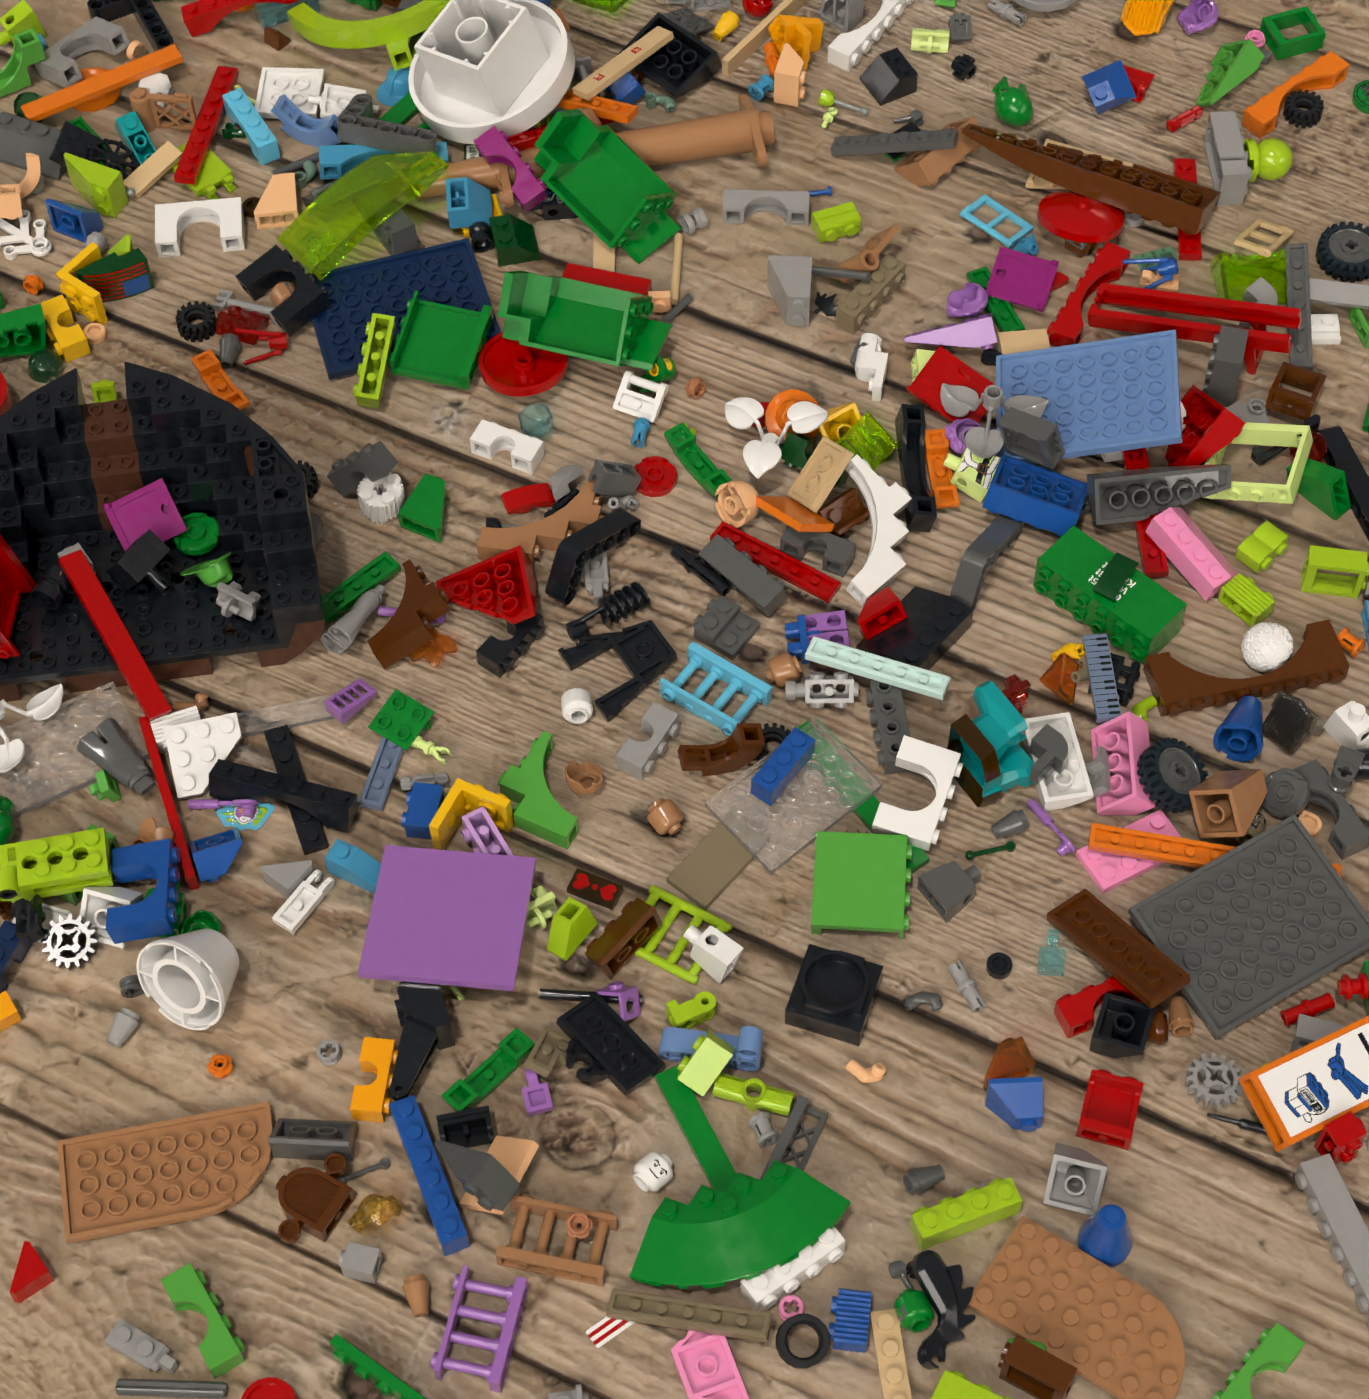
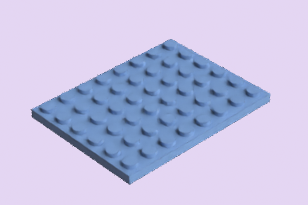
(1101, 392)

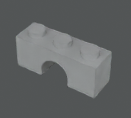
(640, 757)

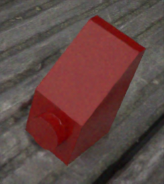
(880, 613)

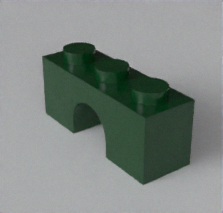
(797, 451)

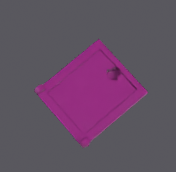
(1025, 281)
(143, 511)

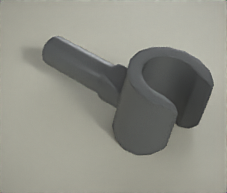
(915, 116)
(898, 1269)

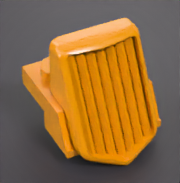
(1145, 16)
(800, 33)

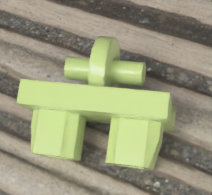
(930, 40)
(540, 907)

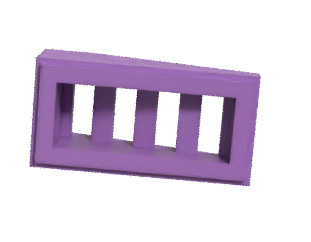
(345, 713)

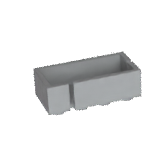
(1227, 157)

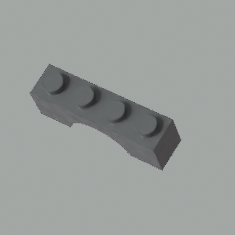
(1349, 833)

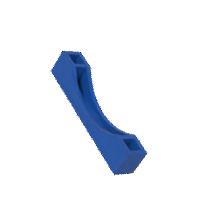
(429, 1175)

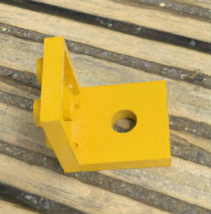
(79, 295)
(462, 800)

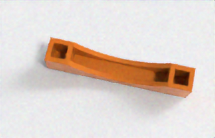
(1322, 74)

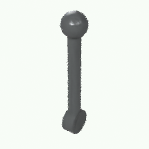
(383, 1164)

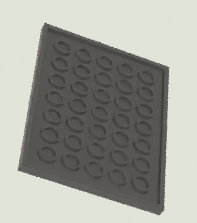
(1255, 925)

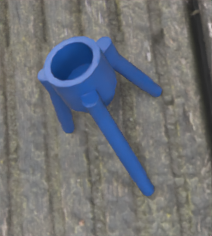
(1166, 267)

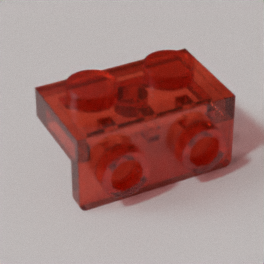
(235, 317)

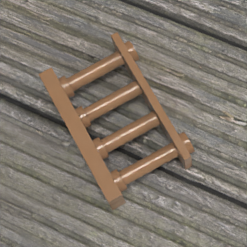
(538, 1260)

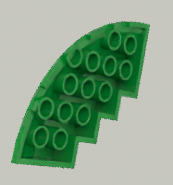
(736, 1231)

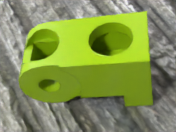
(691, 1012)

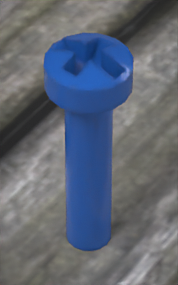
(821, 192)

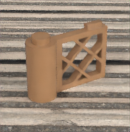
(150, 112)
(867, 257)

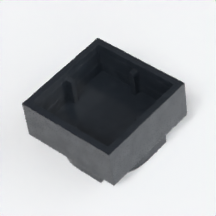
(834, 994)

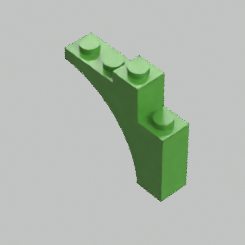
(536, 807)

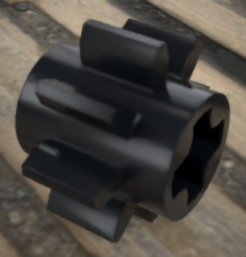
(963, 67)

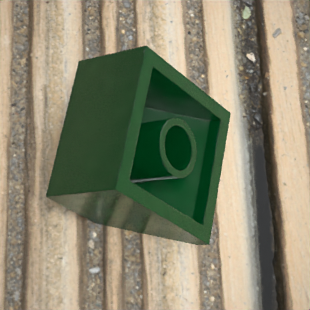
(513, 240)

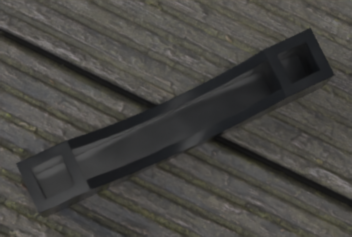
(910, 436)
(329, 805)

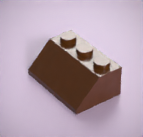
(623, 937)

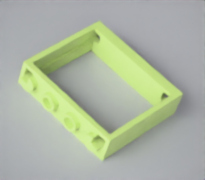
(1268, 435)

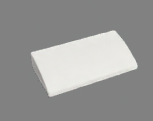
(1073, 783)

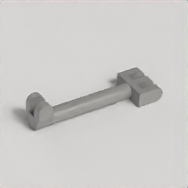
(227, 298)

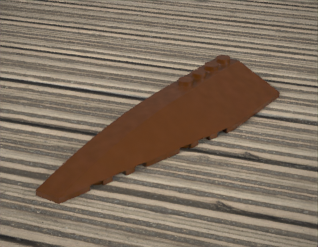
(1129, 188)

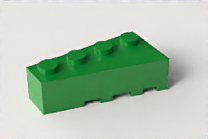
(22, 331)

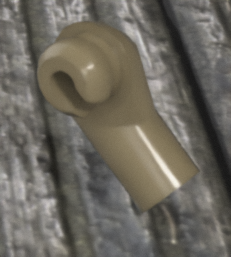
(1080, 675)

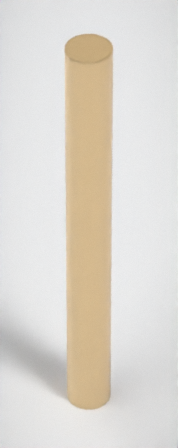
(676, 268)

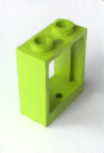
(1334, 560)

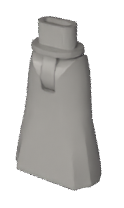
(344, 631)

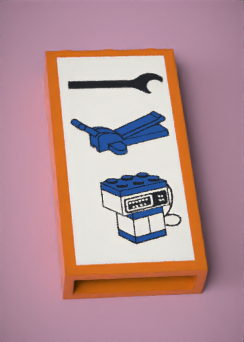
(1312, 1085)

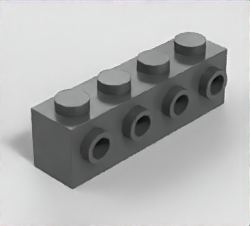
(744, 576)
(890, 723)

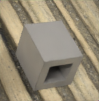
(360, 1262)

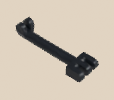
(1261, 457)

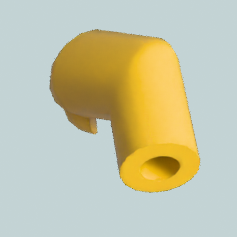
(1073, 650)

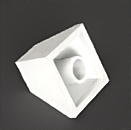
(95, 905)

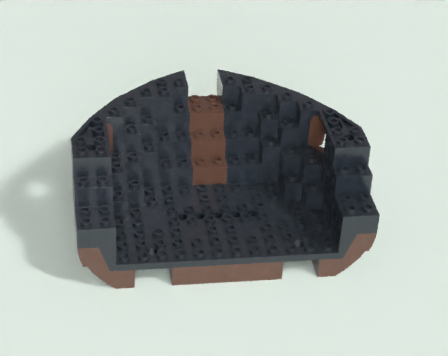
(75, 457)

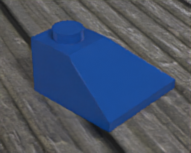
(1109, 87)
(73, 219)
(215, 853)
(1017, 1101)

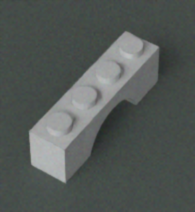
(790, 205)

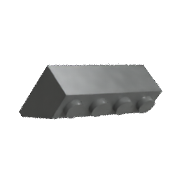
(27, 136)

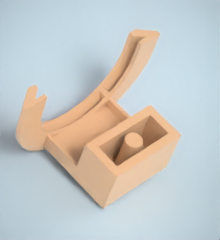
(12, 194)

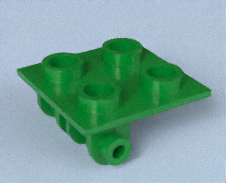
(401, 720)

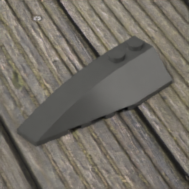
(1149, 491)

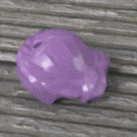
(1198, 15)
(967, 301)
(957, 431)

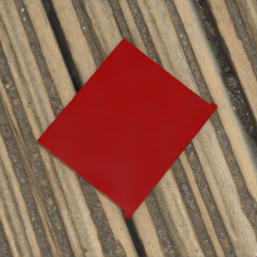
(947, 369)

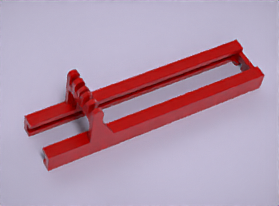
(1255, 314)

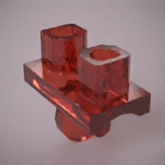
(1016, 691)

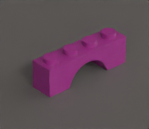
(495, 149)

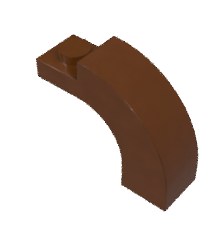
(725, 756)

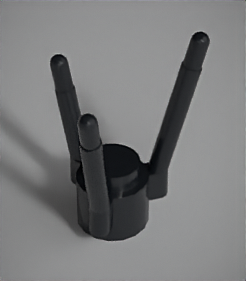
(578, 628)

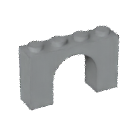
(93, 35)

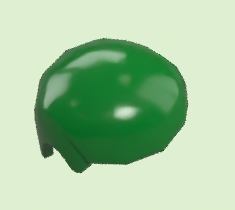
(200, 920)

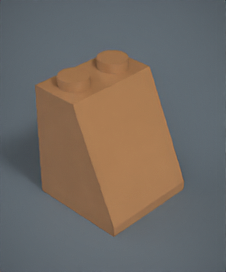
(1228, 802)

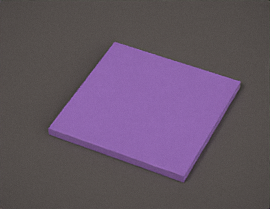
(448, 918)

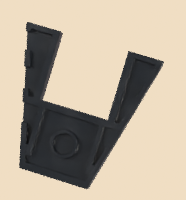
(641, 651)

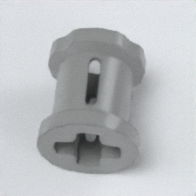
(763, 1129)

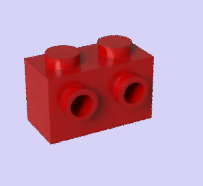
(1341, 1138)

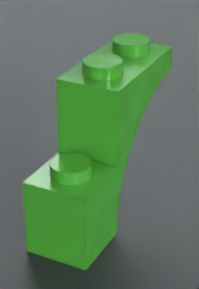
(26, 52)

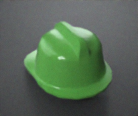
(212, 571)

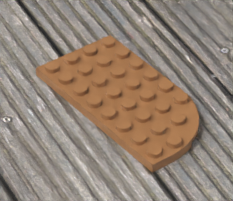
(162, 1171)
(1082, 1314)

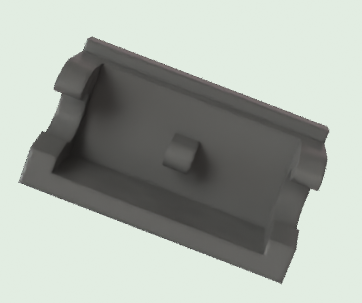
(614, 478)

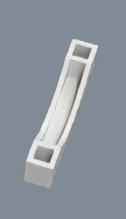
(851, 46)

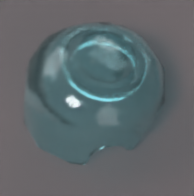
(536, 420)

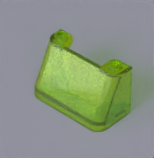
(1236, 274)

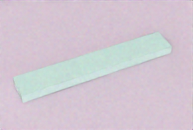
(877, 668)

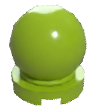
(1268, 158)

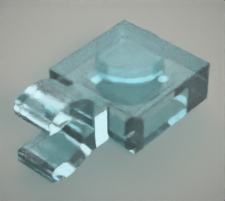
(1050, 958)

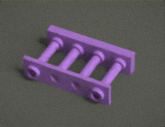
(501, 1347)

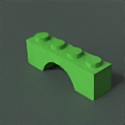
(188, 1293)
(1275, 1353)

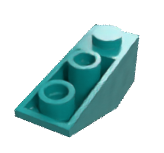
(135, 136)

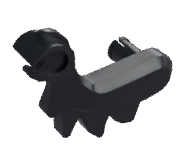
(943, 1292)

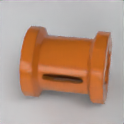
(1357, 646)

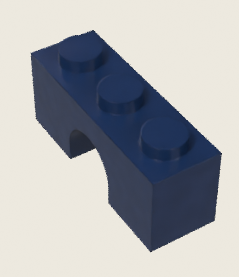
(10, 950)

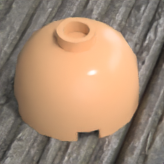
(737, 502)

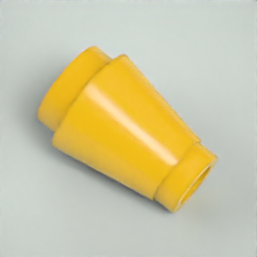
(727, 23)

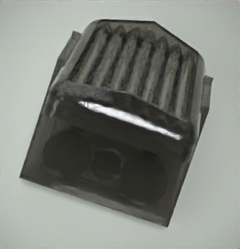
(1291, 722)

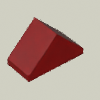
(30, 1274)

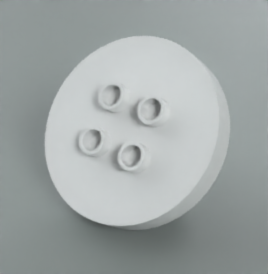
(490, 67)

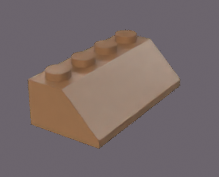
(927, 166)

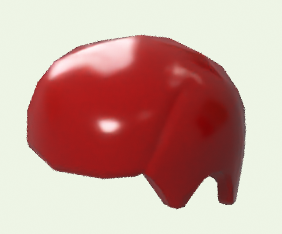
(757, 8)

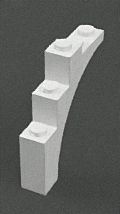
(887, 531)

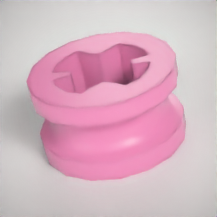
(788, 1301)

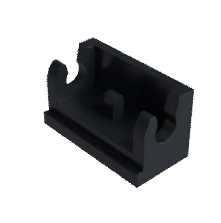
(466, 1127)

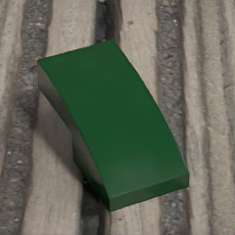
(1115, 577)

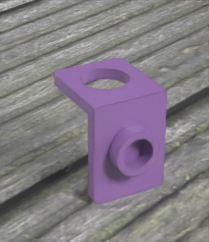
(624, 994)

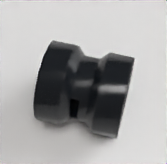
(481, 237)

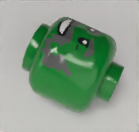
(913, 1310)

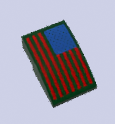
(118, 276)

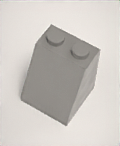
(791, 287)

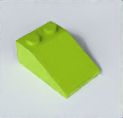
(97, 184)

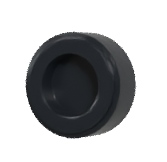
(999, 965)

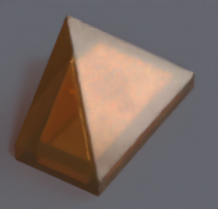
(1059, 679)

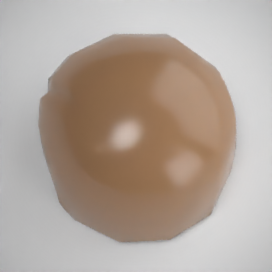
(583, 777)

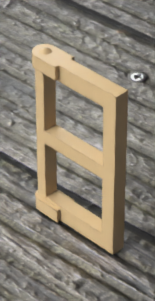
(1263, 250)

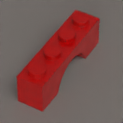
(1077, 1010)

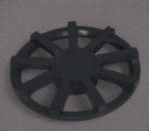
(113, 159)

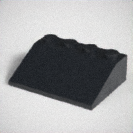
(681, 62)
(926, 634)

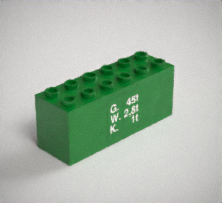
(1138, 621)

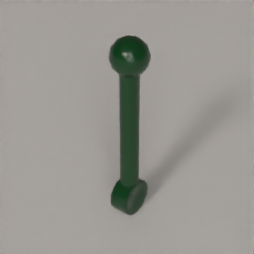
(1010, 847)

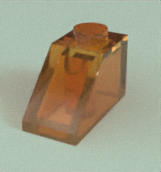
(1010, 1060)

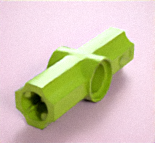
(737, 1090)

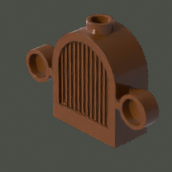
(313, 1200)

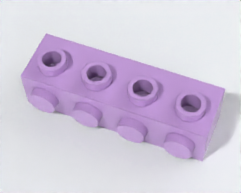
(483, 833)

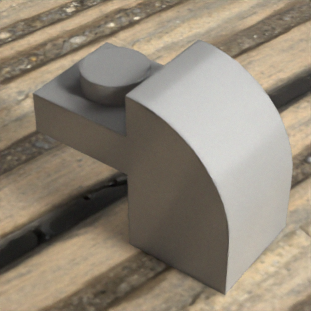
(1261, 293)

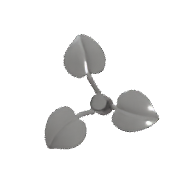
(982, 441)

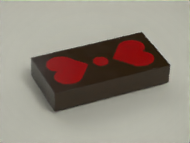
(594, 889)

